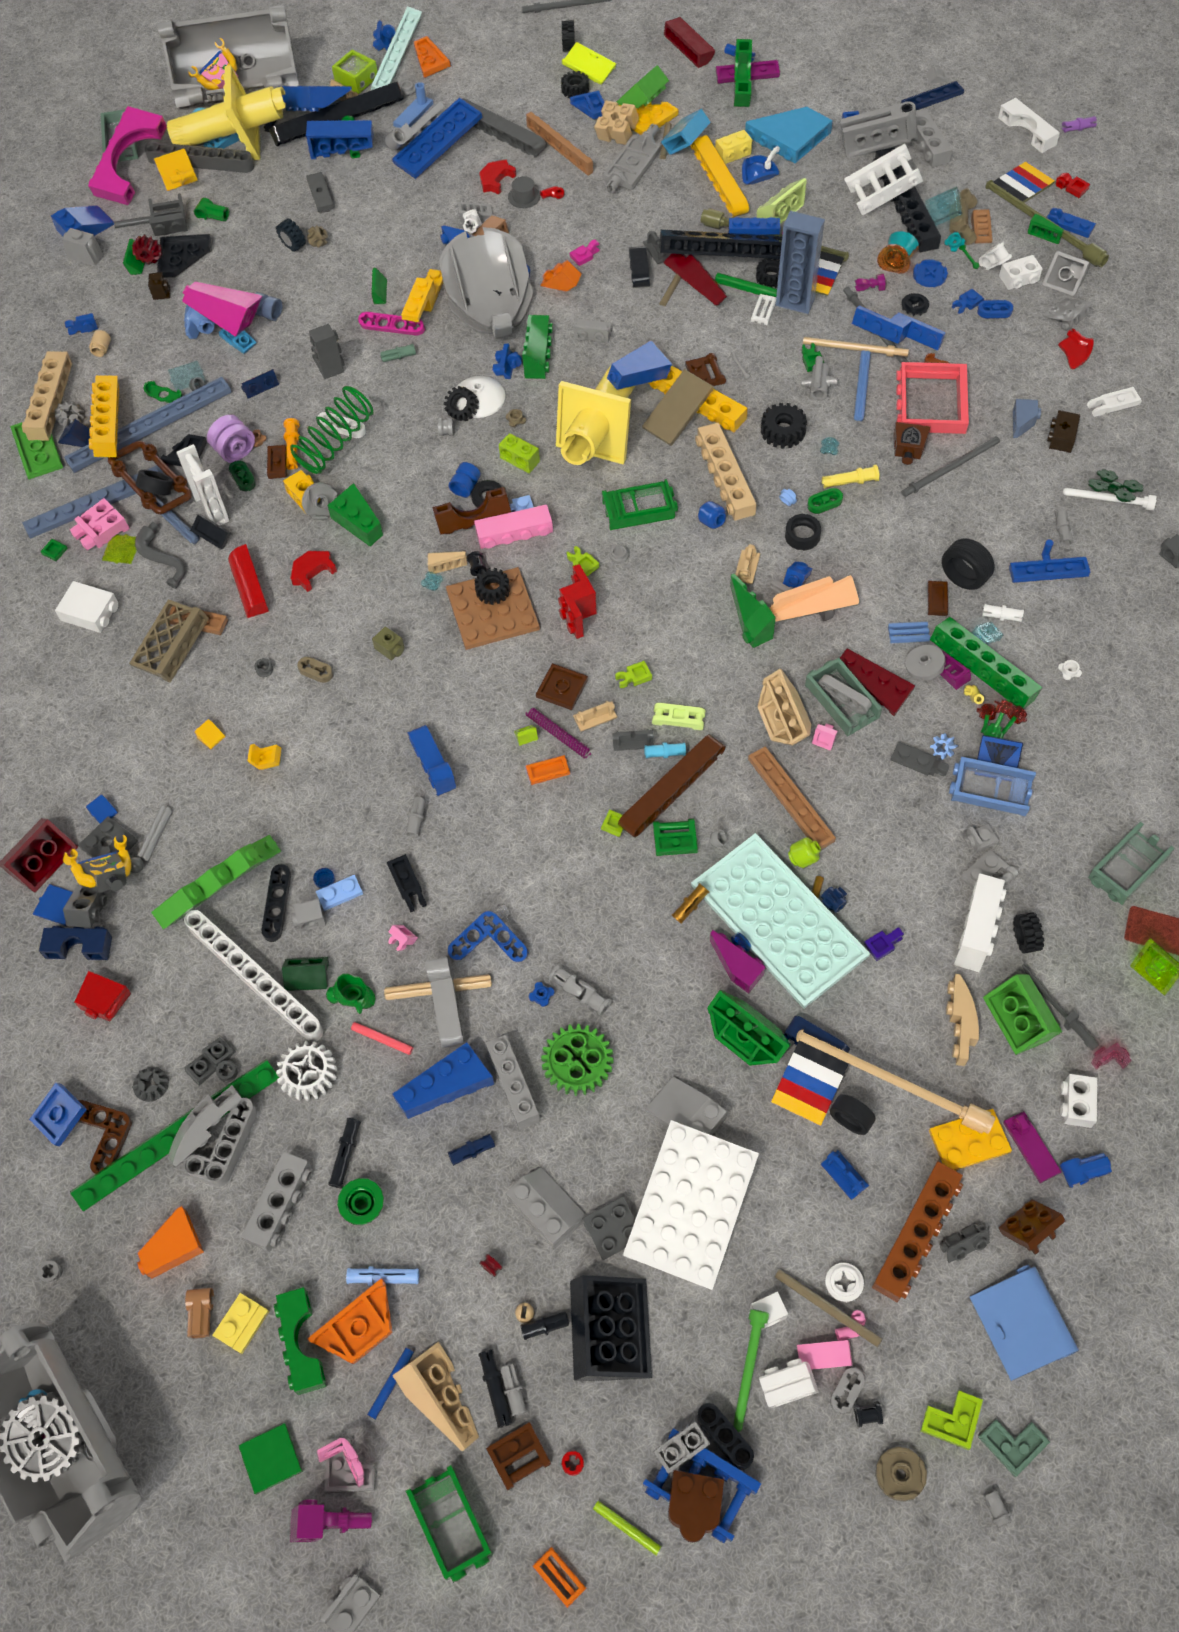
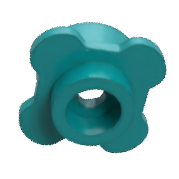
(954, 237)

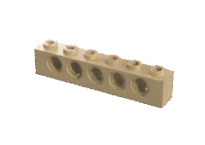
(47, 395)
(725, 471)

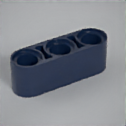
(799, 1023)

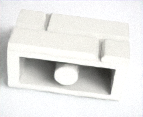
(788, 1383)

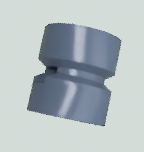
(269, 307)

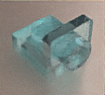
(987, 633)

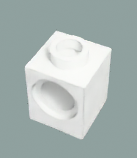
(774, 1306)

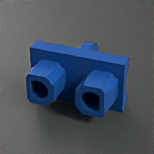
(383, 36)
(506, 362)

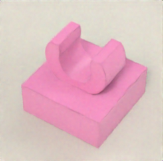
(824, 736)
(403, 935)

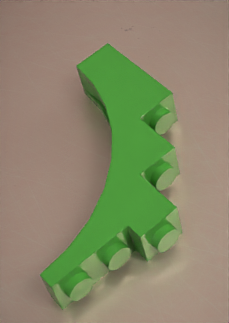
(214, 880)

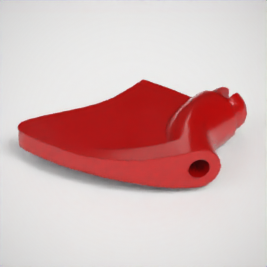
(1076, 348)

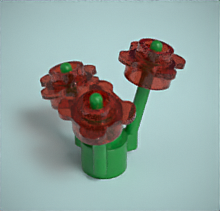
(988, 712)

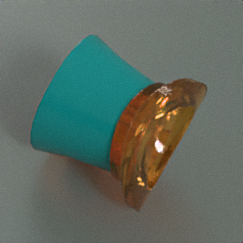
(897, 254)

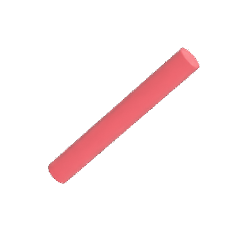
(382, 1038)

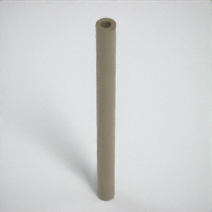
(828, 1308)

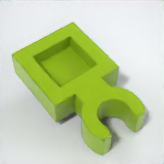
(586, 561)
(636, 673)

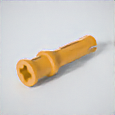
(291, 437)

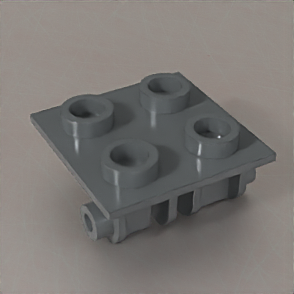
(610, 1227)

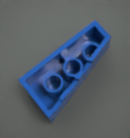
(338, 136)
(444, 1082)

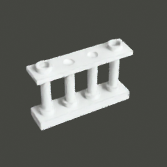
(878, 168)
(202, 485)

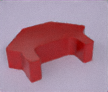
(494, 173)
(310, 565)

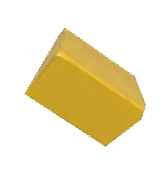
(209, 734)

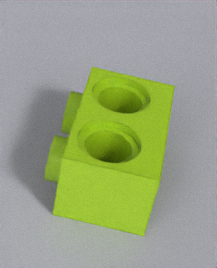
(519, 453)

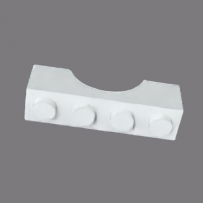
(1017, 114)

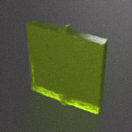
(120, 549)

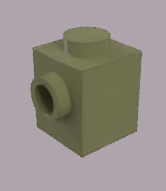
(388, 643)

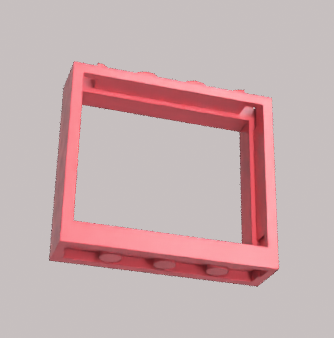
(935, 371)

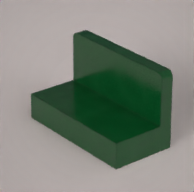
(305, 973)

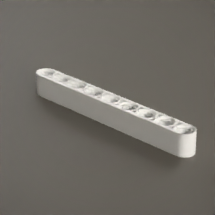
(256, 983)

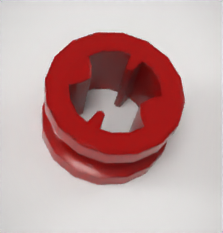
(566, 1458)

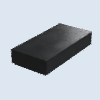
(210, 531)

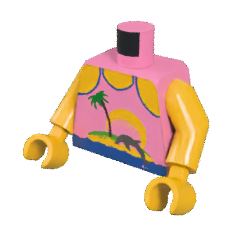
(213, 71)

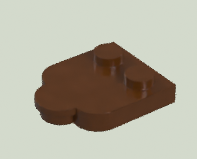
(695, 1504)

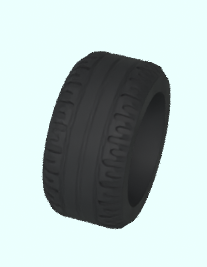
(976, 556)

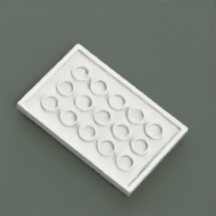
(691, 1204)

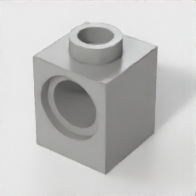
(308, 915)

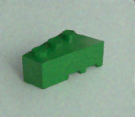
(355, 515)

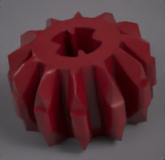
(146, 249)

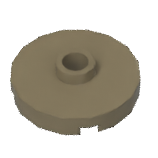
(914, 1471)

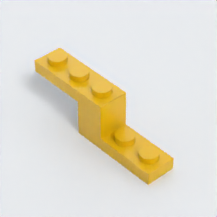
(422, 296)

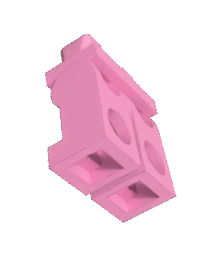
(99, 525)

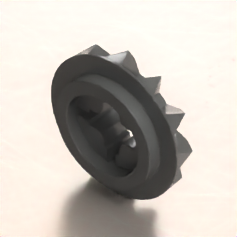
(153, 1092)

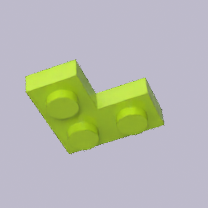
(956, 1427)

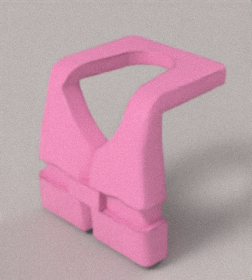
(350, 1455)

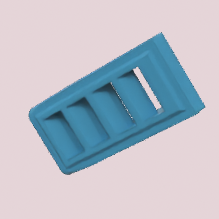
(223, 141)

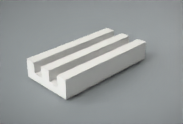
(760, 319)

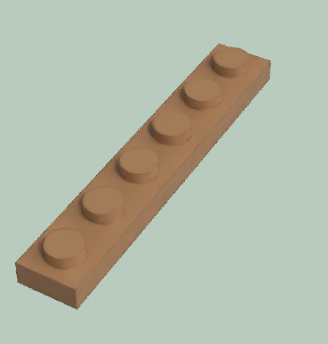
(559, 143)
(791, 797)

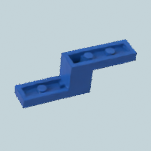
(755, 226)
(898, 328)

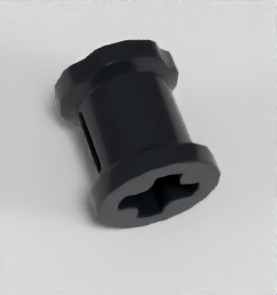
(476, 563)
(868, 1414)

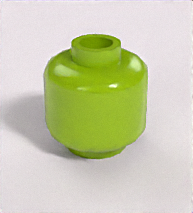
(804, 852)

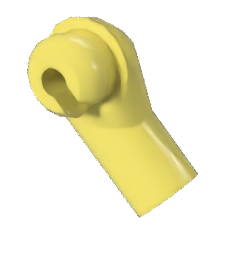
(974, 694)

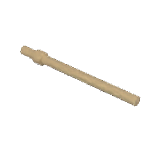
(889, 351)

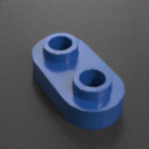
(995, 309)

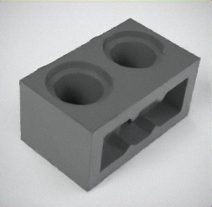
(84, 907)

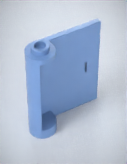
(1027, 1319)

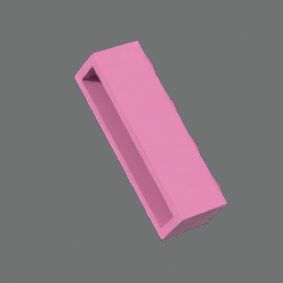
(513, 526)

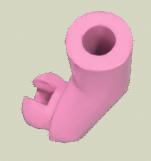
(845, 1332)

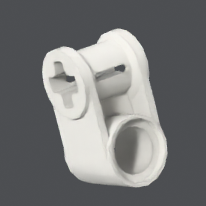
(995, 256)

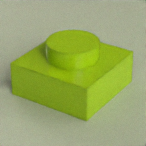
(611, 823)

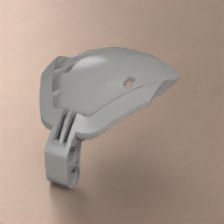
(478, 267)

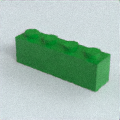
(536, 347)

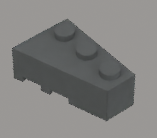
(326, 351)

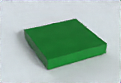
(270, 1458)

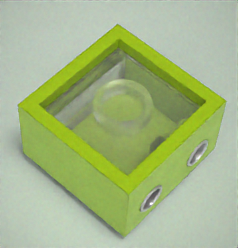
(355, 71)

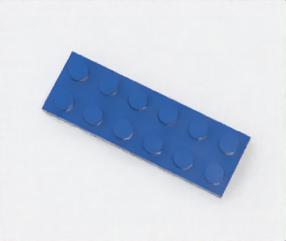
(437, 138)

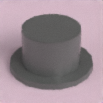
(523, 193)

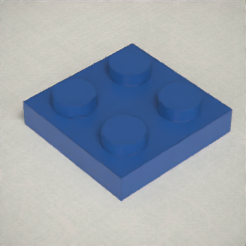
(57, 1114)

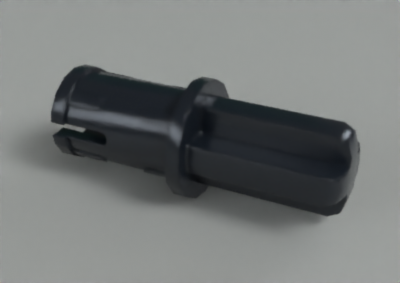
(544, 1325)

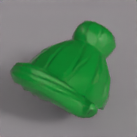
(351, 992)

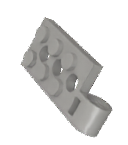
(407, 133)

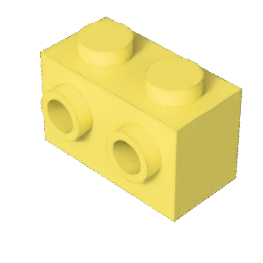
(734, 146)

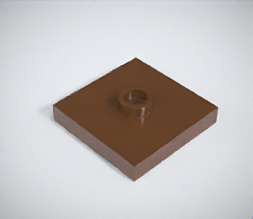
(562, 686)

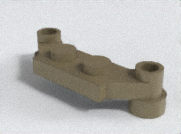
(960, 223)

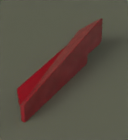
(697, 276)

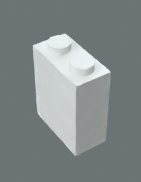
(87, 607)

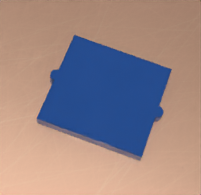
(52, 904)

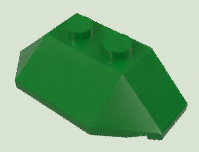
(746, 1030)

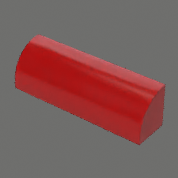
(247, 582)

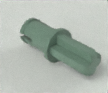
(398, 352)

